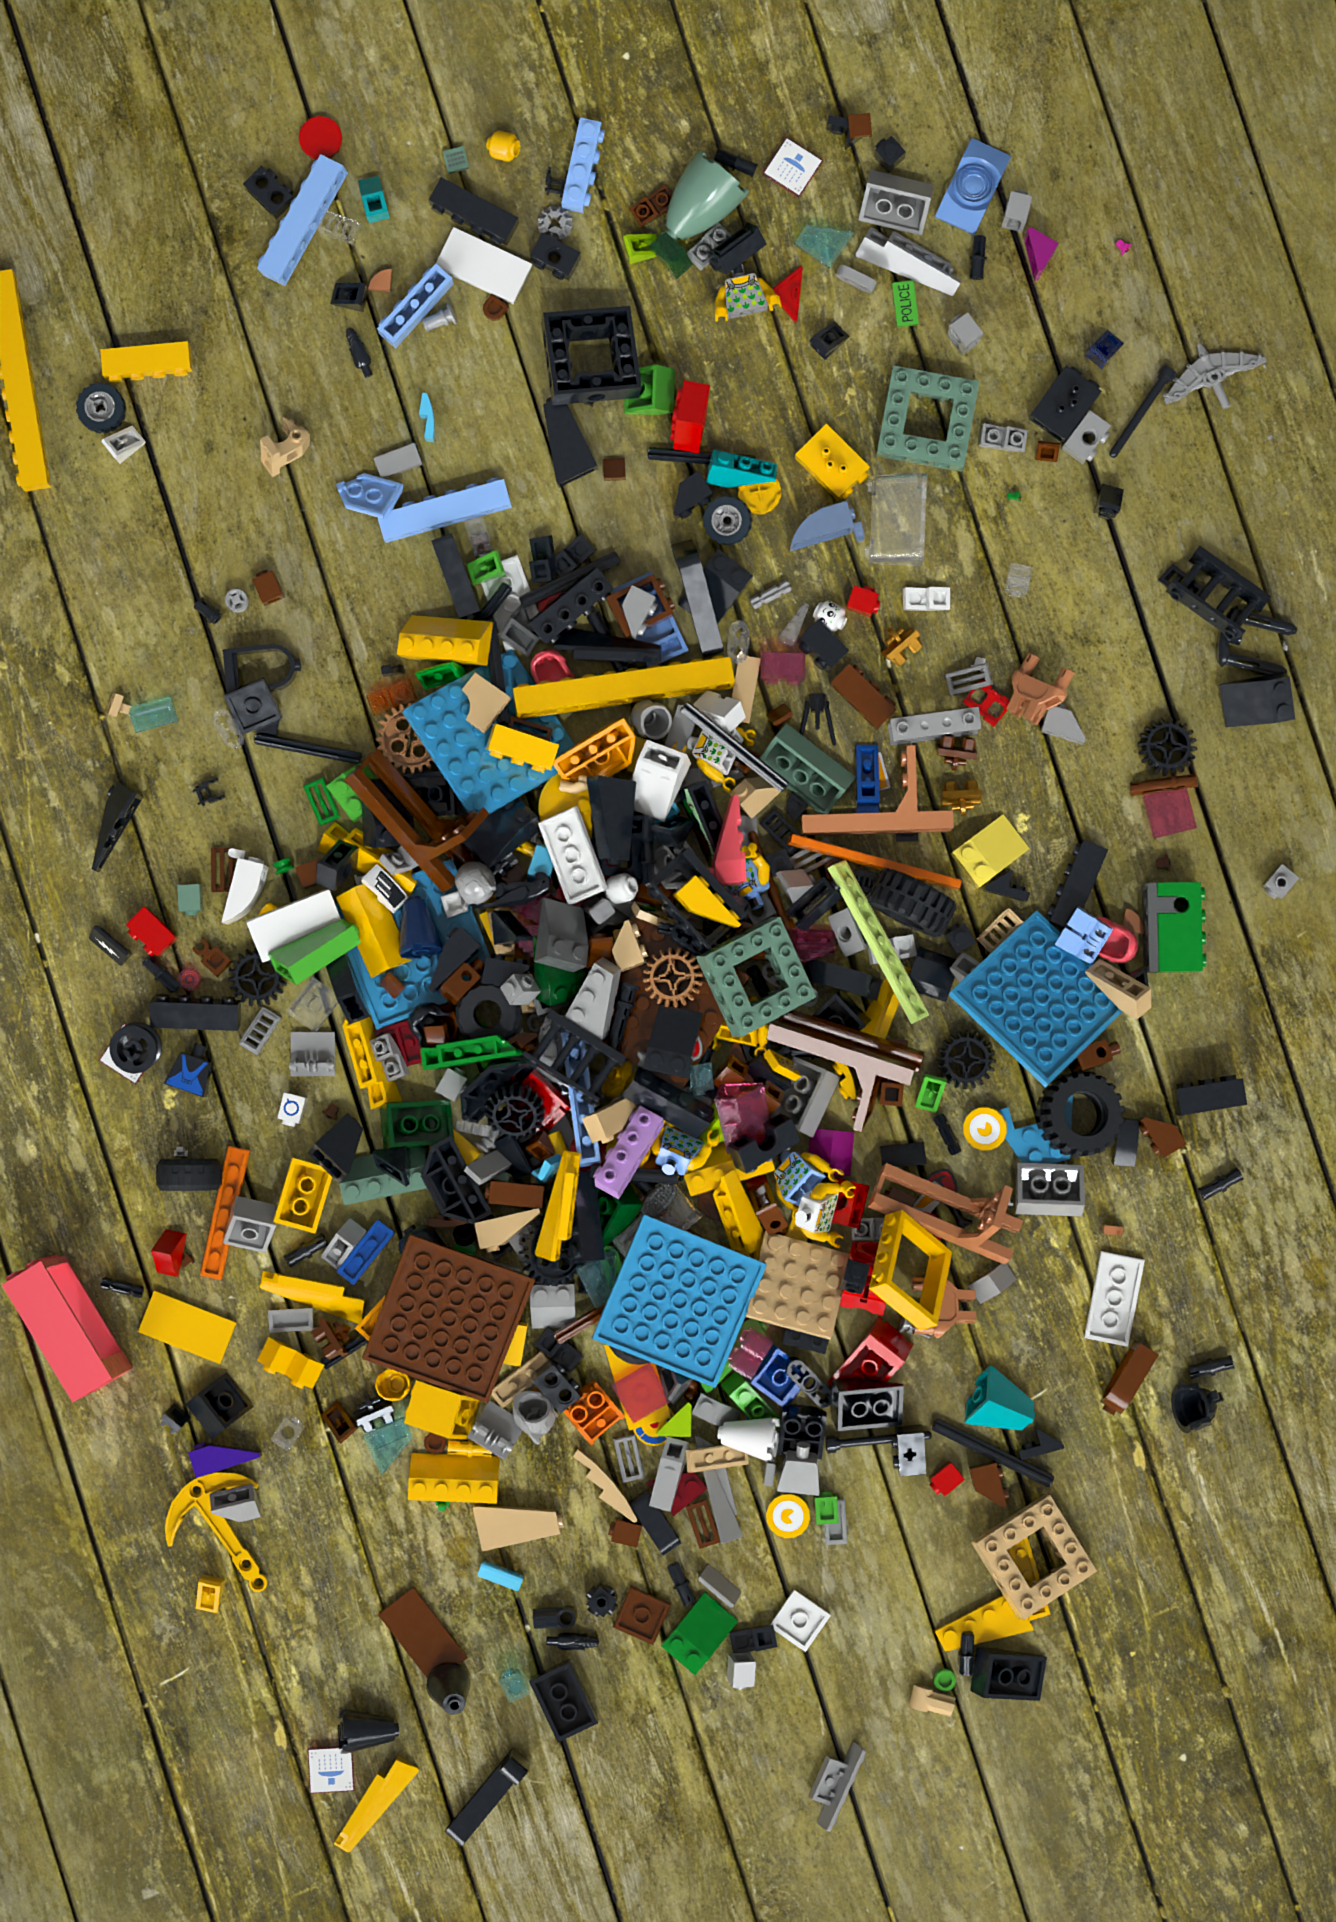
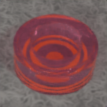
(189, 979)

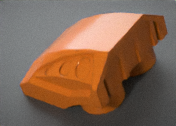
(593, 1412)

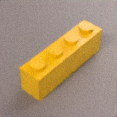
(146, 360)

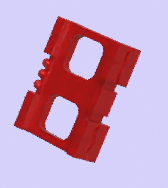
(992, 697)

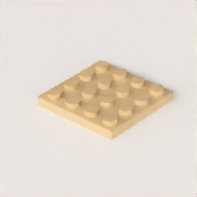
(798, 1285)

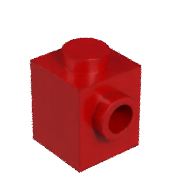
(863, 601)

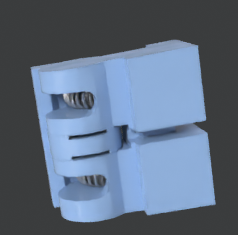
(1085, 937)

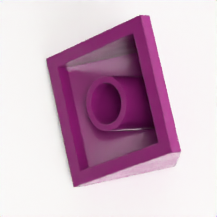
(1039, 251)
(834, 1148)

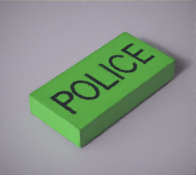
(905, 303)

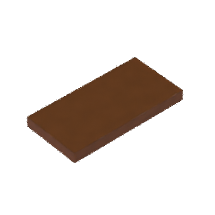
(421, 1632)

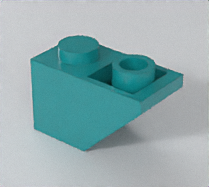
(373, 199)

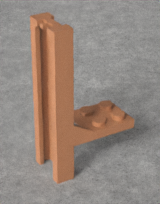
(903, 820)
(989, 1210)

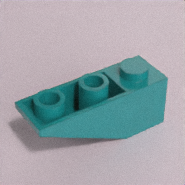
(737, 470)

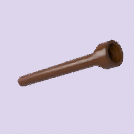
(788, 923)

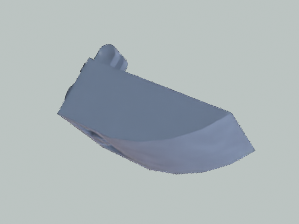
(827, 525)

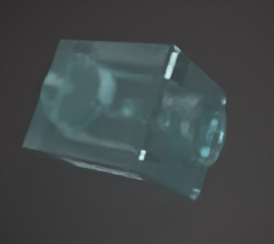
(700, 1079)
(513, 1684)

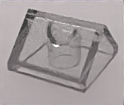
(313, 1004)

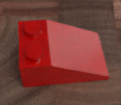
(864, 1364)

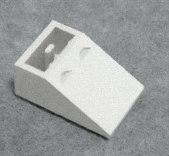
(658, 779)

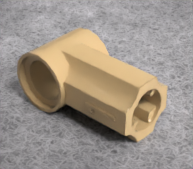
(927, 1700)

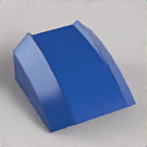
(773, 1380)

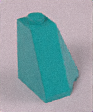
(998, 1403)

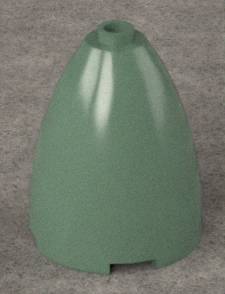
(702, 198)

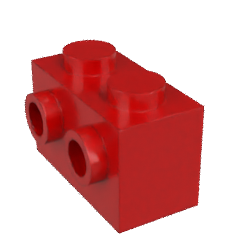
(151, 932)

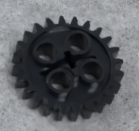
(547, 1271)

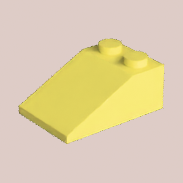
(990, 851)

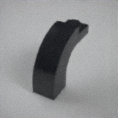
(843, 979)

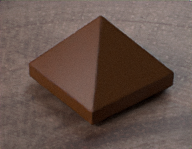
(1047, 451)

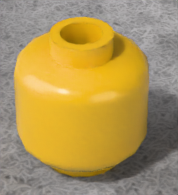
(503, 146)

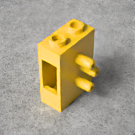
(832, 463)

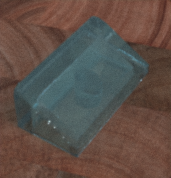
(153, 714)

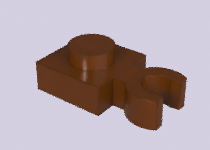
(213, 959)

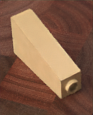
(513, 1525)

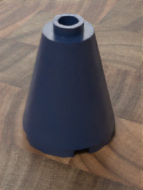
(418, 930)

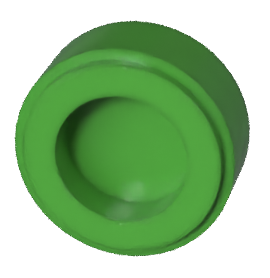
(944, 1679)

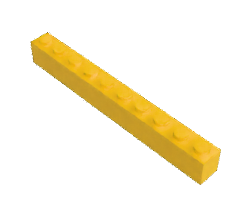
(20, 390)
(623, 687)

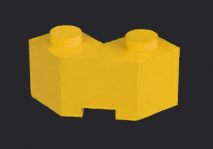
(282, 1358)

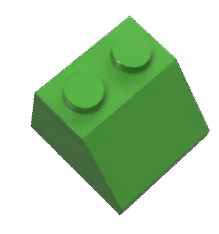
(656, 392)
(346, 796)

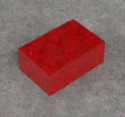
(690, 416)

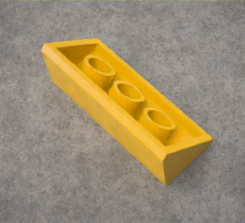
(376, 929)

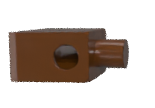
(455, 987)
(1089, 1059)
(771, 1215)

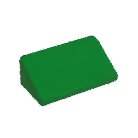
(440, 674)

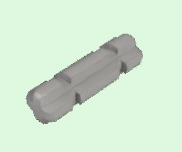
(770, 594)

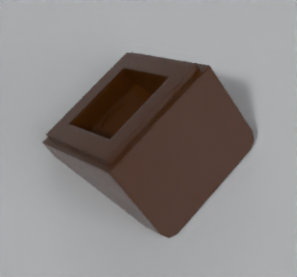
(614, 469)
(779, 715)
(392, 985)
(540, 1146)

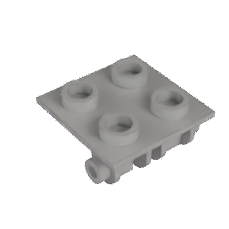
(312, 1054)
(495, 1430)

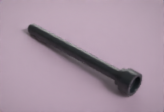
(1165, 376)
(834, 1443)

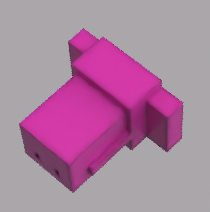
(1124, 247)

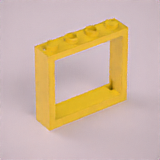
(927, 1312)

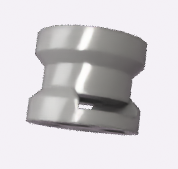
(233, 598)

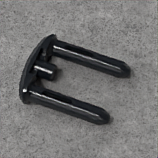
(1225, 657)

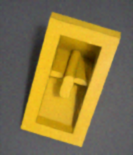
(209, 1593)

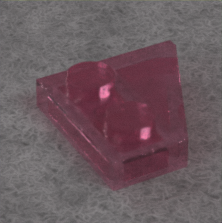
(812, 943)

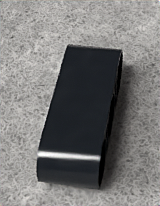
(655, 1523)

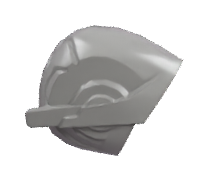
(651, 719)
(474, 883)
(534, 1405)

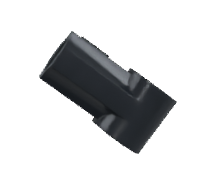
(552, 1617)

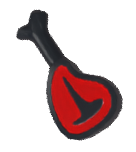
(947, 1180)

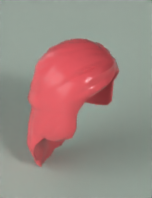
(549, 666)
(1120, 945)

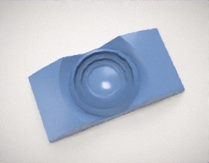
(972, 186)
(664, 633)

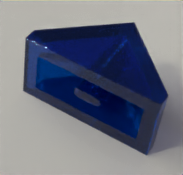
(1104, 349)

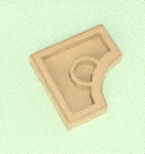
(485, 702)

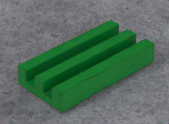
(314, 784)

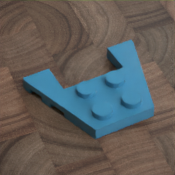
(1028, 1142)

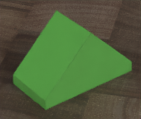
(486, 568)
(930, 1092)

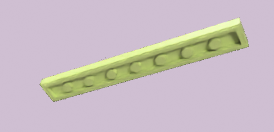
(878, 941)

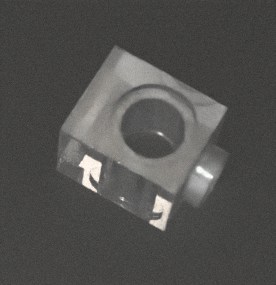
(1018, 580)
(286, 1442)

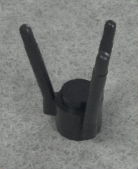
(817, 704)

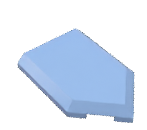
(370, 495)

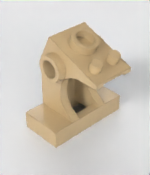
(279, 454)

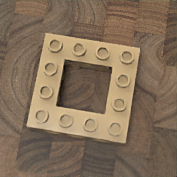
(993, 1548)

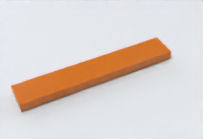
(232, 1183)

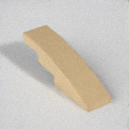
(611, 1492)

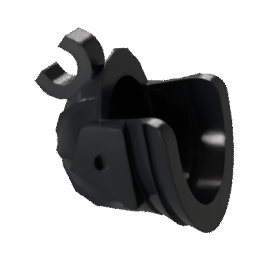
(1194, 1406)

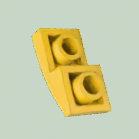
(847, 1084)

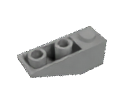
(669, 1473)

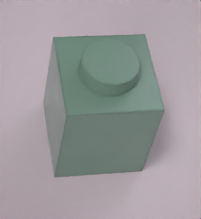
(190, 899)

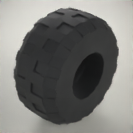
(467, 1007)
(189, 1174)

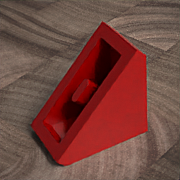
(168, 1252)

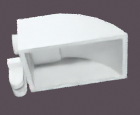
(245, 886)

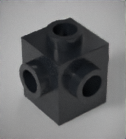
(605, 1592)

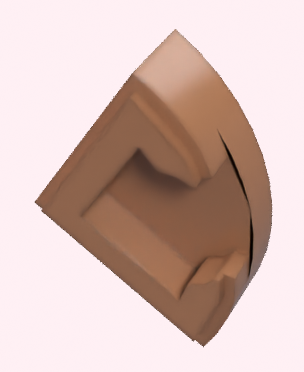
(381, 281)
(1132, 922)
(1112, 1230)

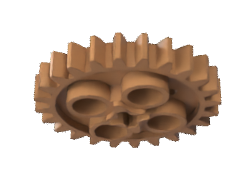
(391, 734)

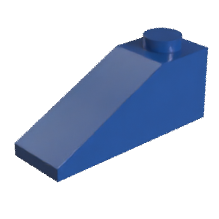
(867, 779)

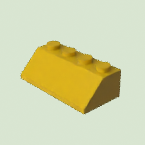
(445, 640)
(718, 1163)
(453, 1478)

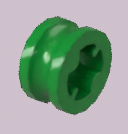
(283, 866)

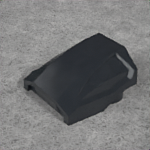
(932, 974)
(802, 1424)

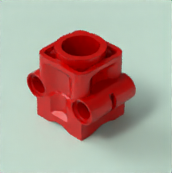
(865, 1253)

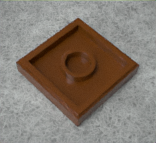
(642, 1615)

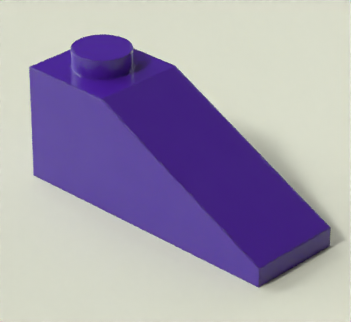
(217, 1457)

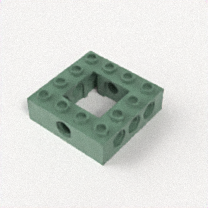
(922, 450)
(726, 987)

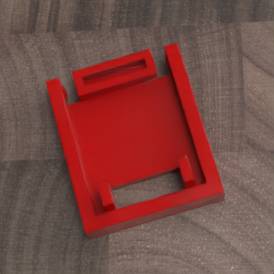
(554, 1102)
(888, 1343)

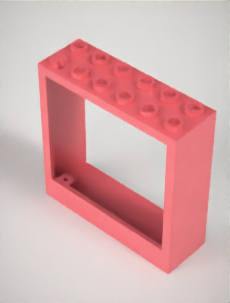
(66, 1325)

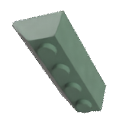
(807, 769)
(369, 1182)

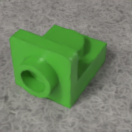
(826, 1508)

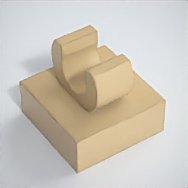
(115, 705)

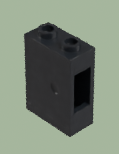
(1065, 404)

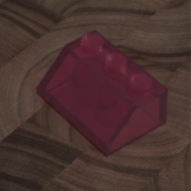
(742, 1111)

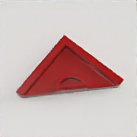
(789, 293)

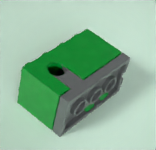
(1172, 937)

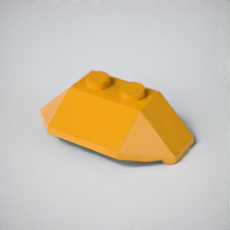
(599, 753)

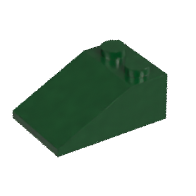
(555, 983)
(415, 1123)
(617, 1213)

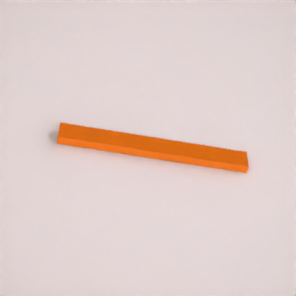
(873, 861)

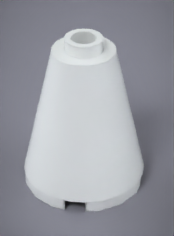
(752, 1437)

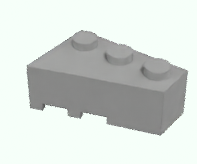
(595, 1000)

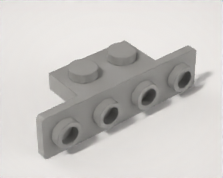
(834, 1783)

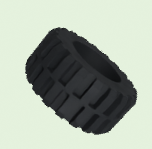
(911, 902)
(1107, 1111)

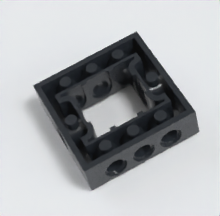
(591, 324)

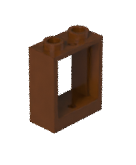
(620, 616)
(515, 1194)

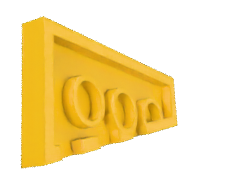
(986, 1622)

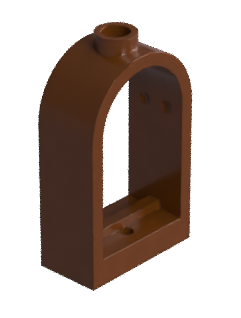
(1128, 1378)

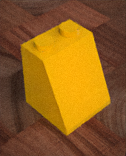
(441, 1411)

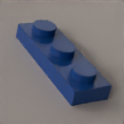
(365, 1252)

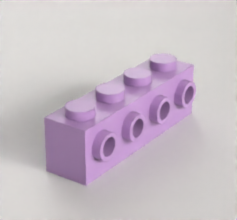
(629, 1151)

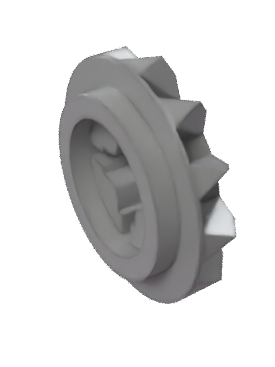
(565, 222)

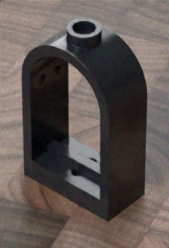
(231, 665)

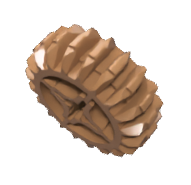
(674, 988)

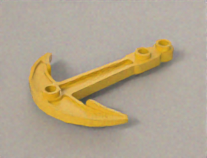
(188, 1498)

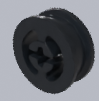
(143, 1037)

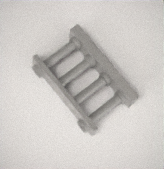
(933, 725)

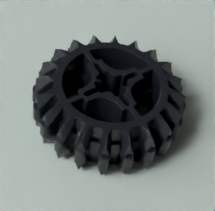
(1169, 727)
(257, 966)
(980, 1060)
(510, 1121)

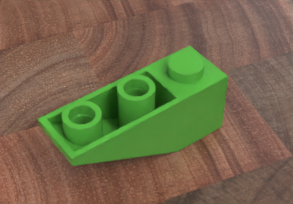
(747, 1398)

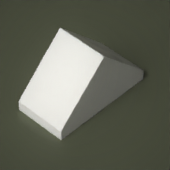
(123, 443)

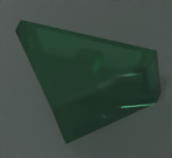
(671, 254)

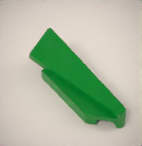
(467, 1052)

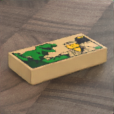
(650, 914)

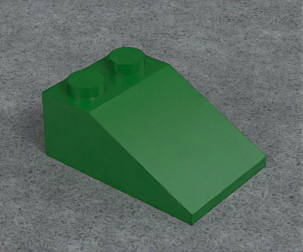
(699, 1633)

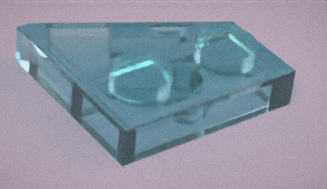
(823, 243)
(599, 1277)
(387, 1442)

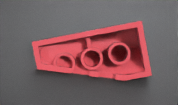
(728, 862)

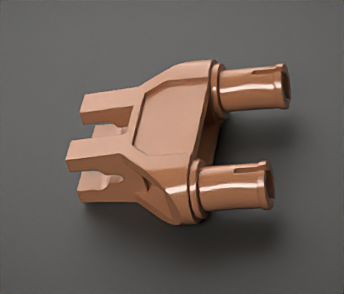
(1037, 693)
(949, 1310)

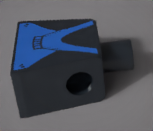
(191, 1072)

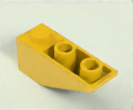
(699, 900)

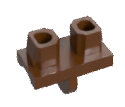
(947, 748)
(335, 1346)

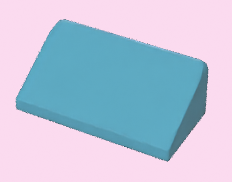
(500, 1575)

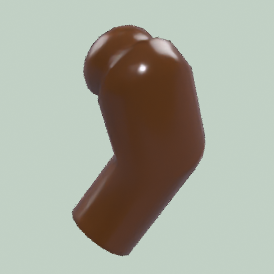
(692, 1391)

